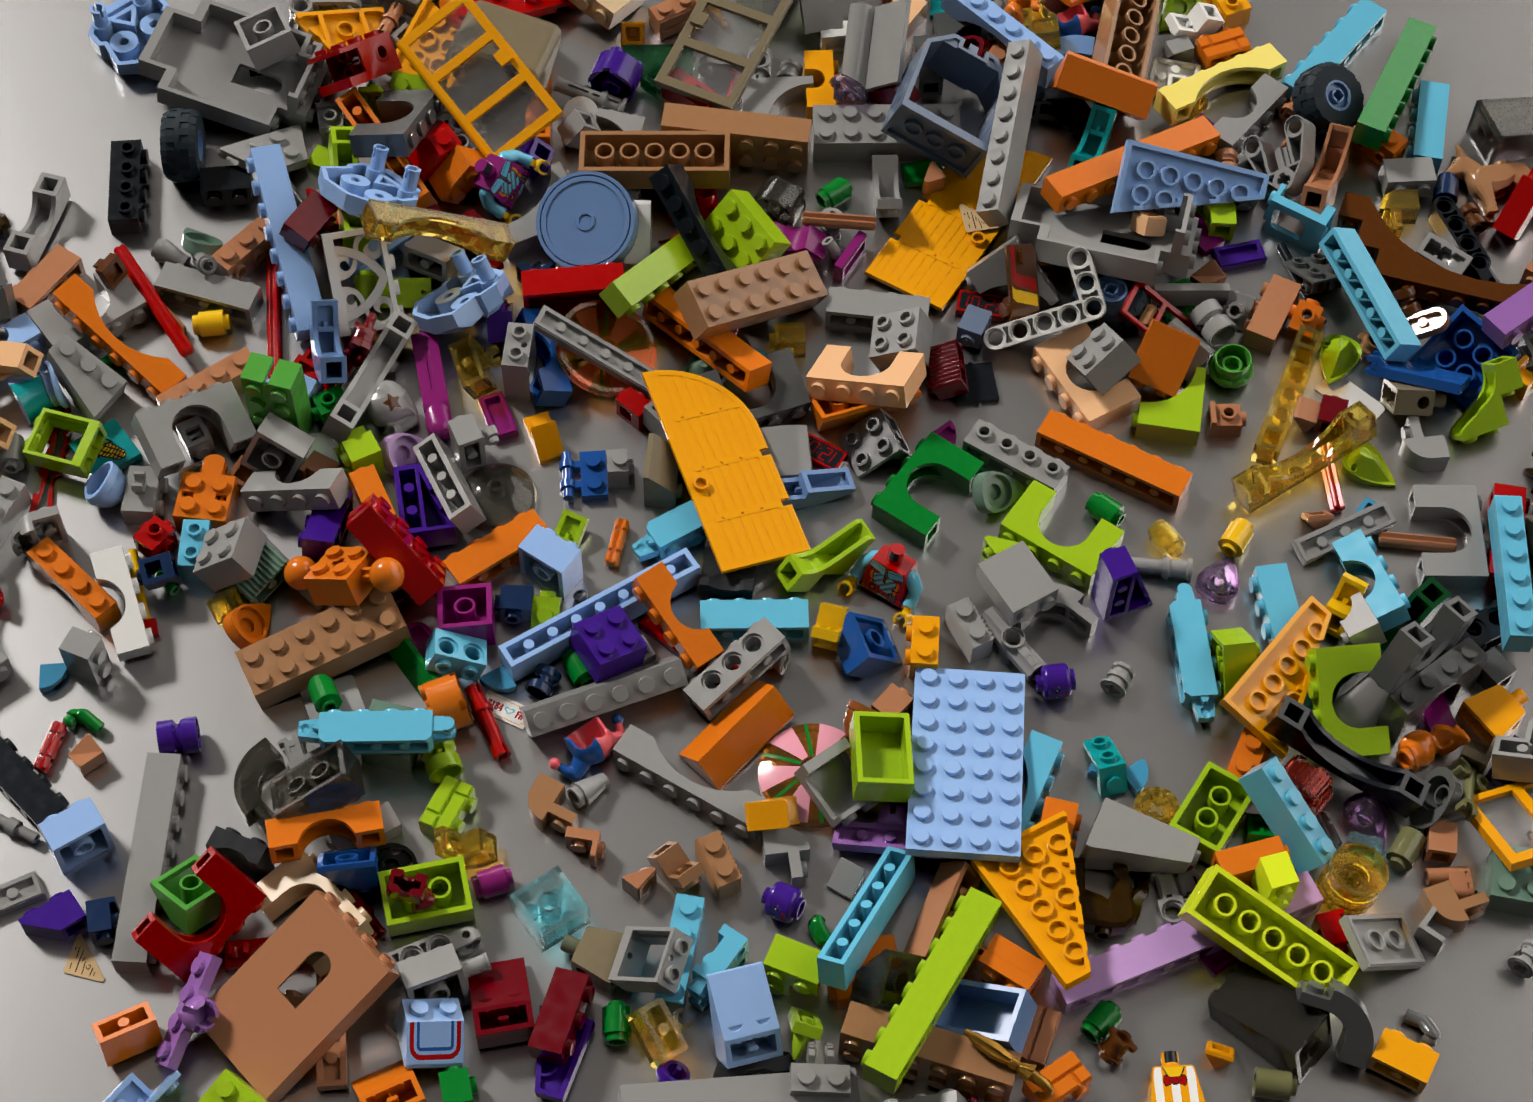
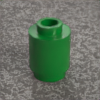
(834, 193)
(1105, 507)
(576, 669)
(324, 693)
(1100, 1019)
(614, 1023)

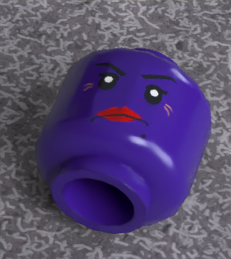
(1055, 681)
(783, 902)

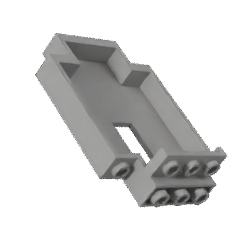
(200, 56)
(1084, 225)

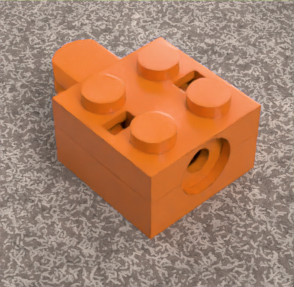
(207, 494)
(1008, 965)

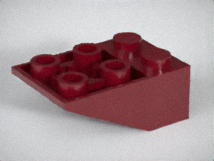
(501, 1004)

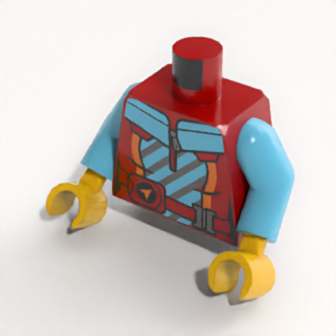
(890, 576)

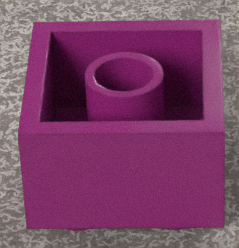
(468, 611)

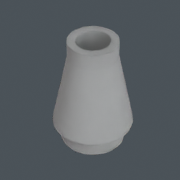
(166, 251)
(587, 790)

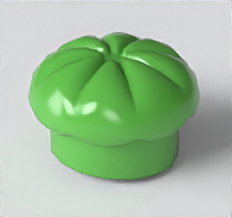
(1231, 366)

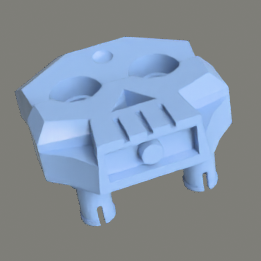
(123, 30)
(354, 184)
(463, 297)

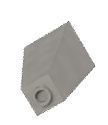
(1137, 841)

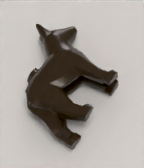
(1120, 910)

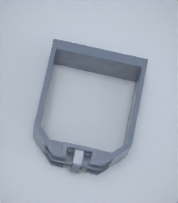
(931, 133)

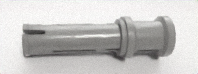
(601, 99)
(1165, 567)

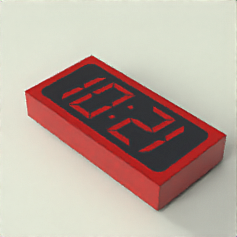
(984, 301)
(825, 454)

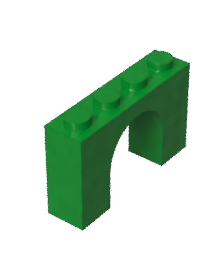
(931, 458)

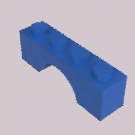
(550, 383)

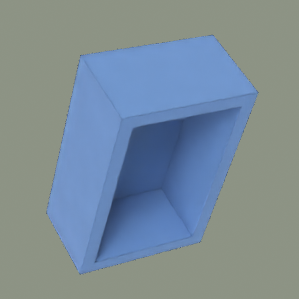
(992, 1011)

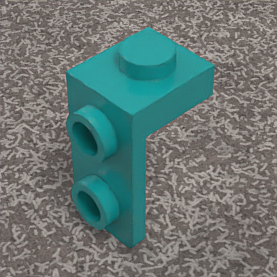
(1109, 765)

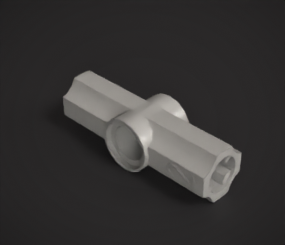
(1022, 654)

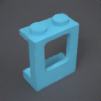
(1315, 224)

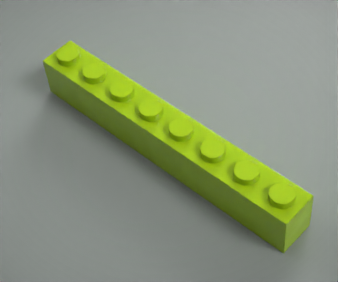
(930, 991)

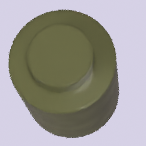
(1405, 848)
(1273, 1084)

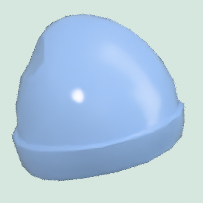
(105, 486)

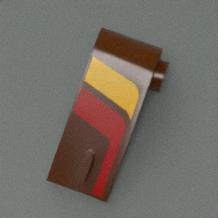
(1021, 281)

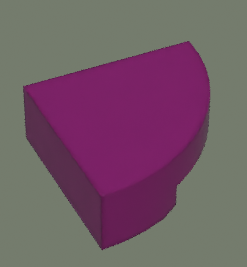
(947, 432)

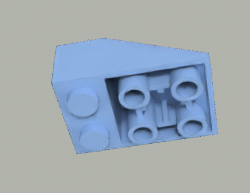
(743, 1016)

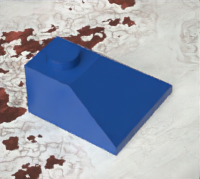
(866, 646)
(351, 867)

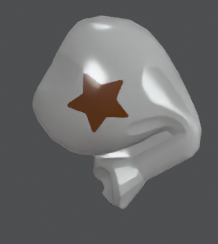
(392, 408)

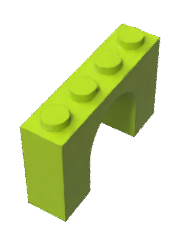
(1073, 562)
(1326, 669)

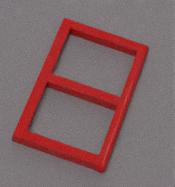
(1164, 304)

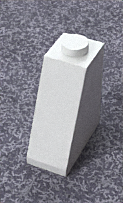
(643, 243)

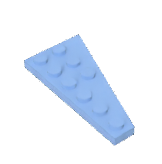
(1159, 177)

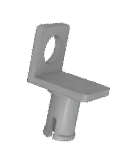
(1239, 307)

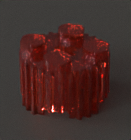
(1311, 782)

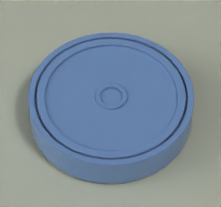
(587, 220)

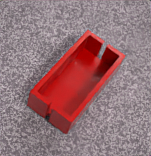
(567, 286)
(389, 537)

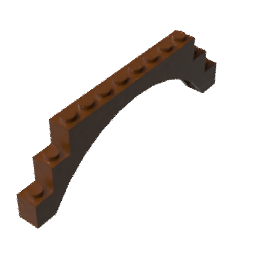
(1405, 267)

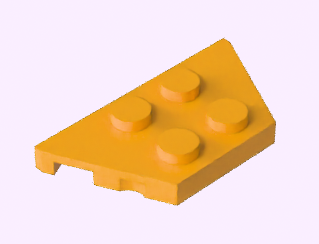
(338, 25)

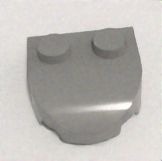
(35, 527)

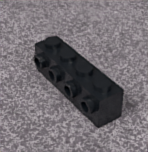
(127, 187)

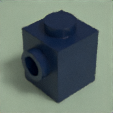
(514, 603)

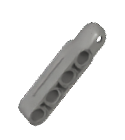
(459, 938)

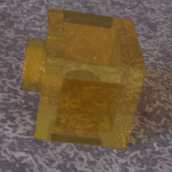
(789, 335)

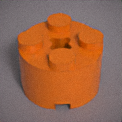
(447, 699)

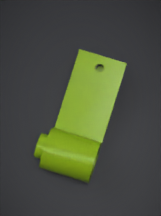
(410, 289)

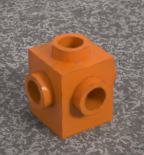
(1306, 308)

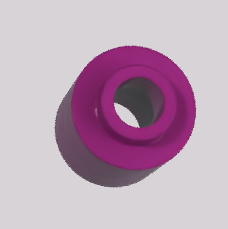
(492, 881)

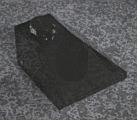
(884, 979)

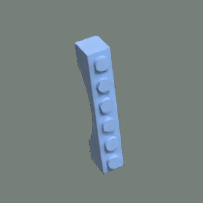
(1005, 28)

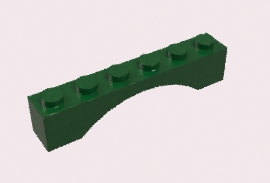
(1424, 604)

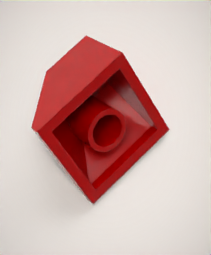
(434, 149)

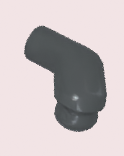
(1426, 1024)

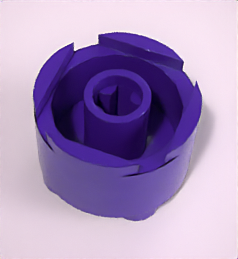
(616, 73)

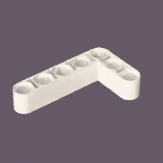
(1056, 313)

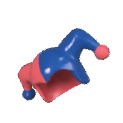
(1077, 20)
(589, 746)

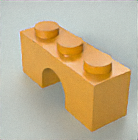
(822, 68)

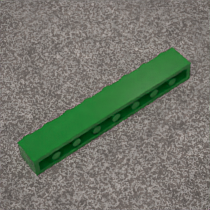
(1395, 84)

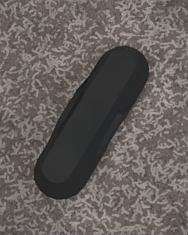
(769, 1066)

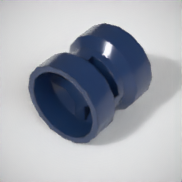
(544, 680)

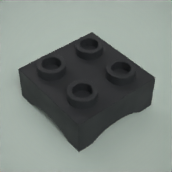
(728, 585)
(246, 854)

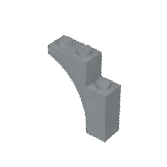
(524, 228)

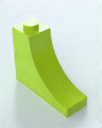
(1175, 418)

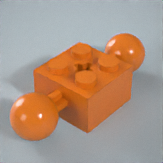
(343, 575)

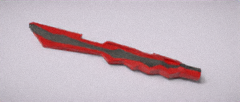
(57, 448)

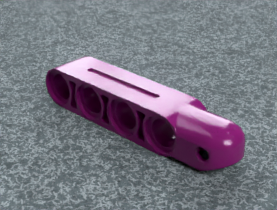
(432, 383)

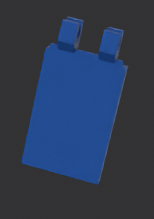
(1417, 374)

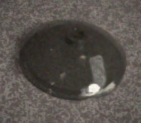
(514, 496)

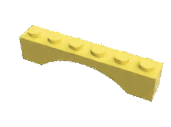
(1178, 99)

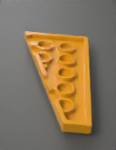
(1278, 673)

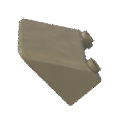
(530, 38)

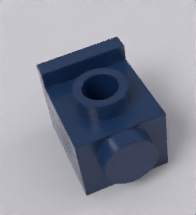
(160, 562)
(102, 920)

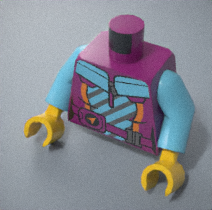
(502, 179)

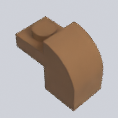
(545, 805)
(675, 867)
(1451, 910)

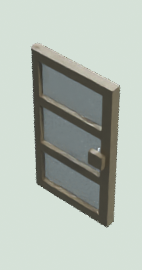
(721, 49)

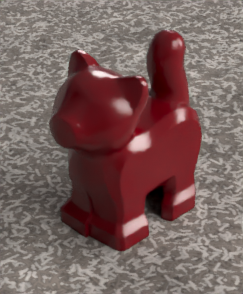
(361, 341)
(410, 890)

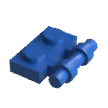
(593, 476)

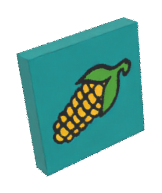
(116, 448)

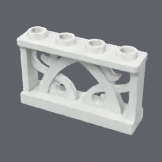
(335, 255)

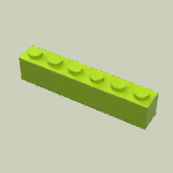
(648, 277)

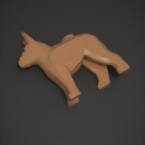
(1487, 181)

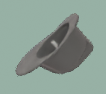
(1439, 800)

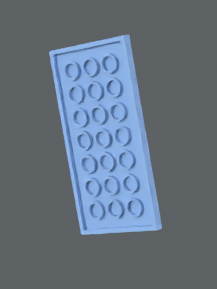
(966, 765)

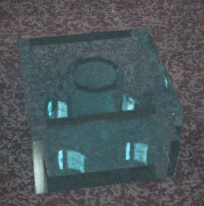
(550, 908)

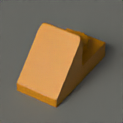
(544, 437)
(771, 813)

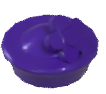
(672, 1071)

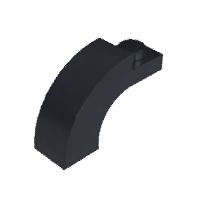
(1068, 110)

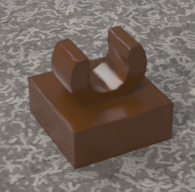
(111, 270)

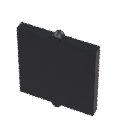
(980, 385)

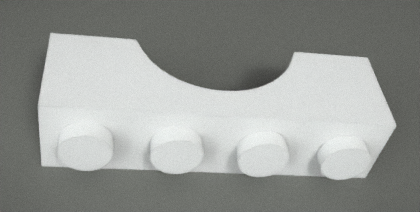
(129, 634)

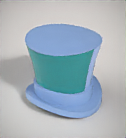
(38, 392)

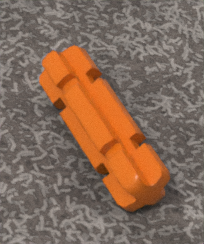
(617, 543)

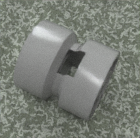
(1213, 324)

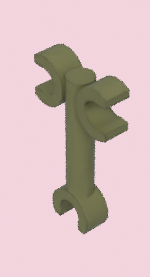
(1472, 785)

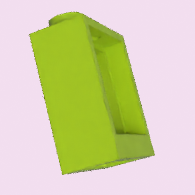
(86, 452)

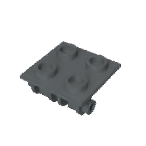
(1316, 273)

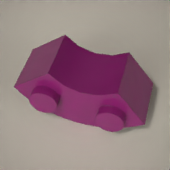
(803, 239)

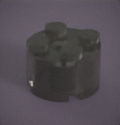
(781, 201)

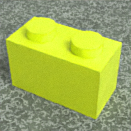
(1276, 879)

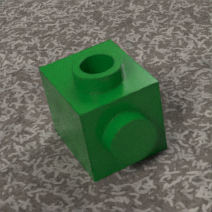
(325, 402)
(457, 1085)

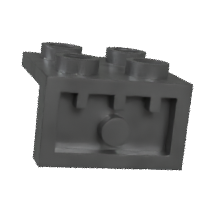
(874, 442)

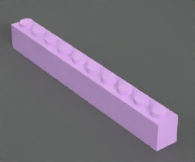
(1159, 954)

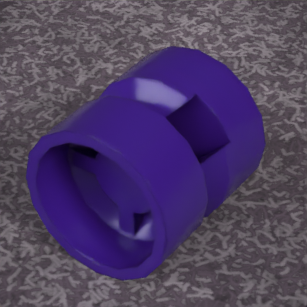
(181, 736)

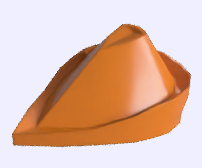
(247, 623)

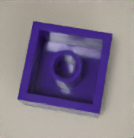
(607, 644)

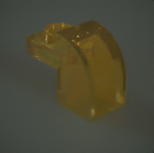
(1400, 208)
(476, 846)

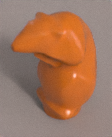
(1420, 746)

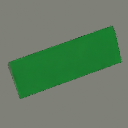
(412, 664)

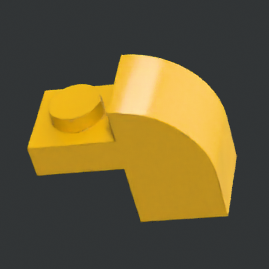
(1341, 603)
(829, 626)

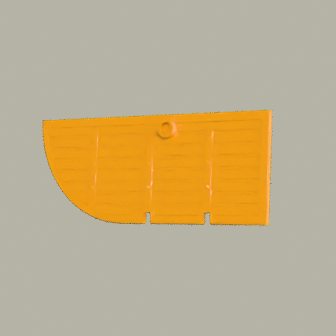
(933, 240)
(724, 471)

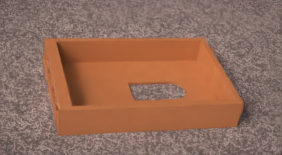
(259, 1025)

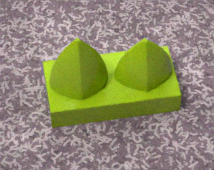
(804, 1028)

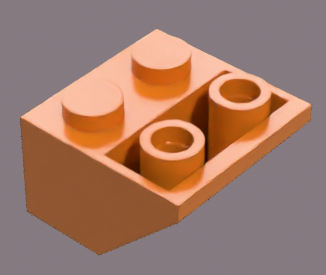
(389, 1085)

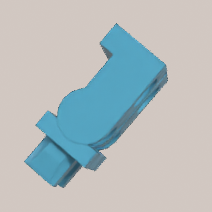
(729, 954)

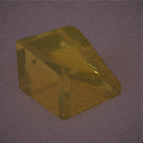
(224, 603)

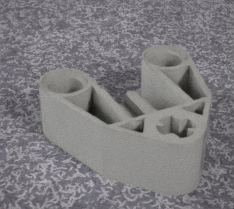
(1288, 164)

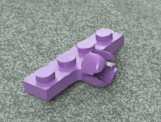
(876, 836)
(192, 1013)

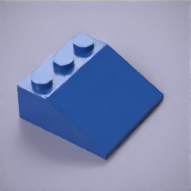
(1463, 350)

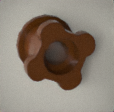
(1116, 1046)

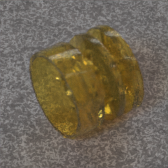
(1353, 878)

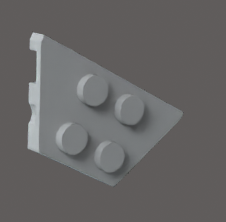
(289, 138)

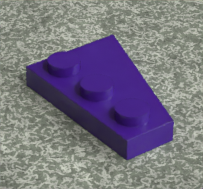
(555, 1080)

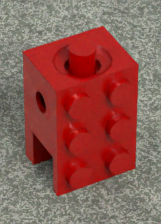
(369, 59)

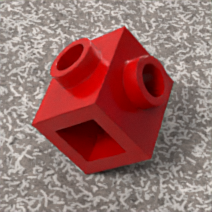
(155, 537)

